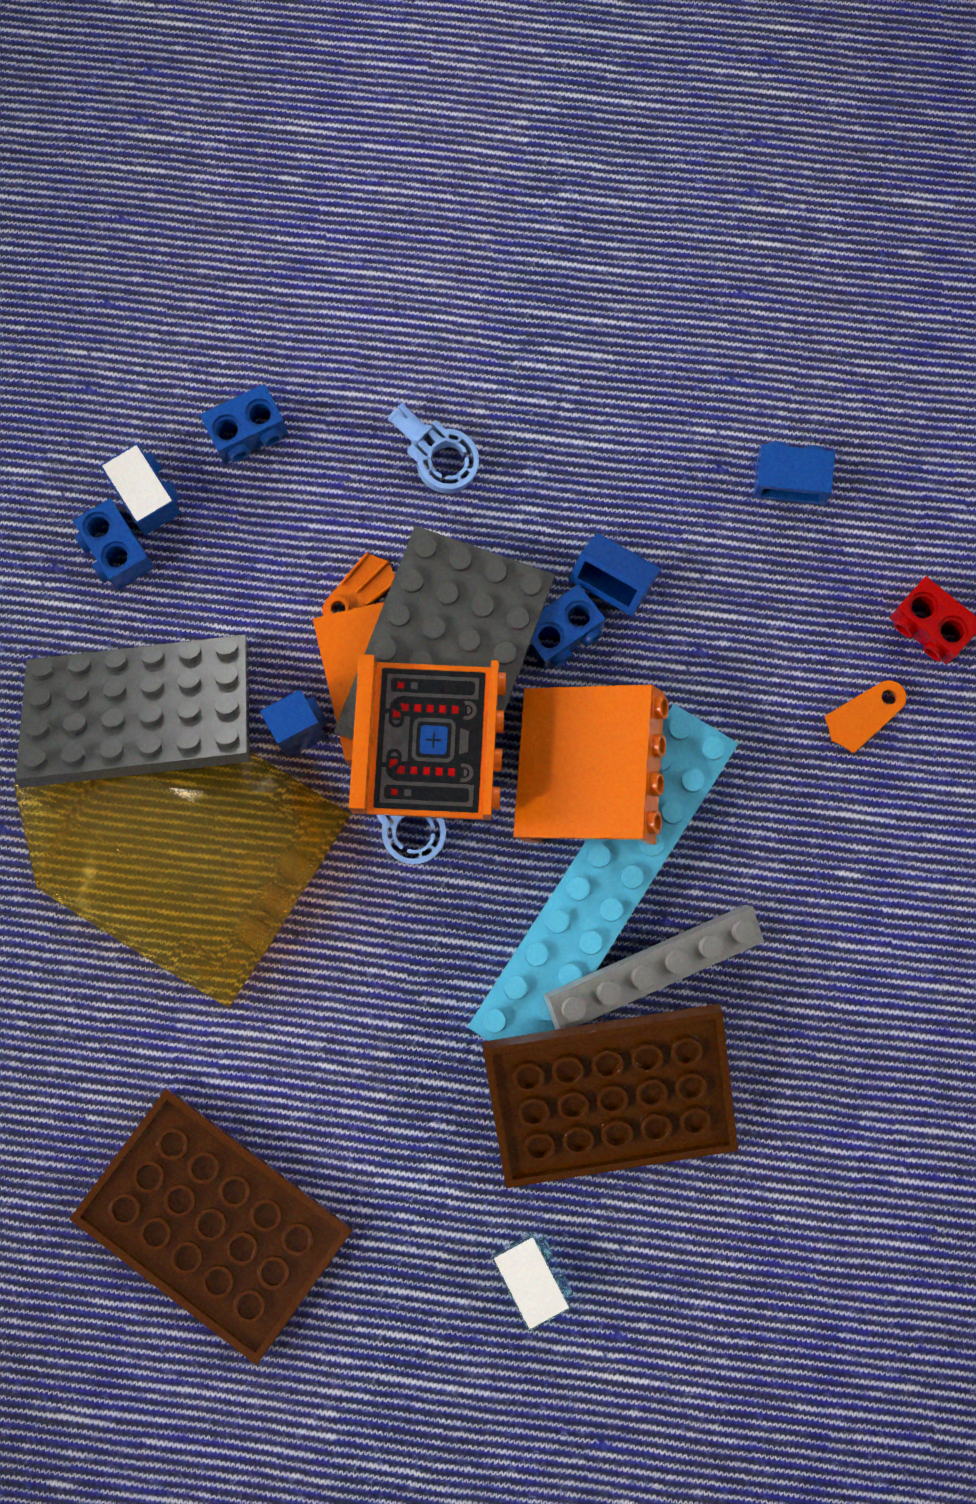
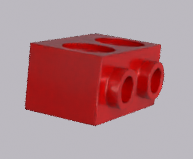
(941, 612)

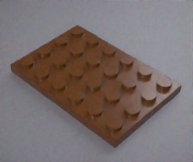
(611, 1095)
(211, 1225)

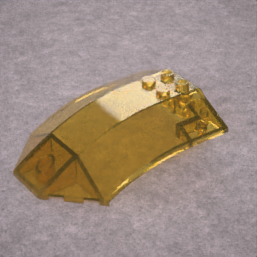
(183, 861)

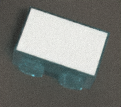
(532, 1281)

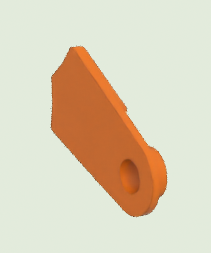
(362, 585)
(864, 715)

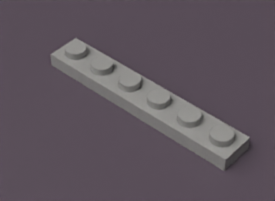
(653, 968)

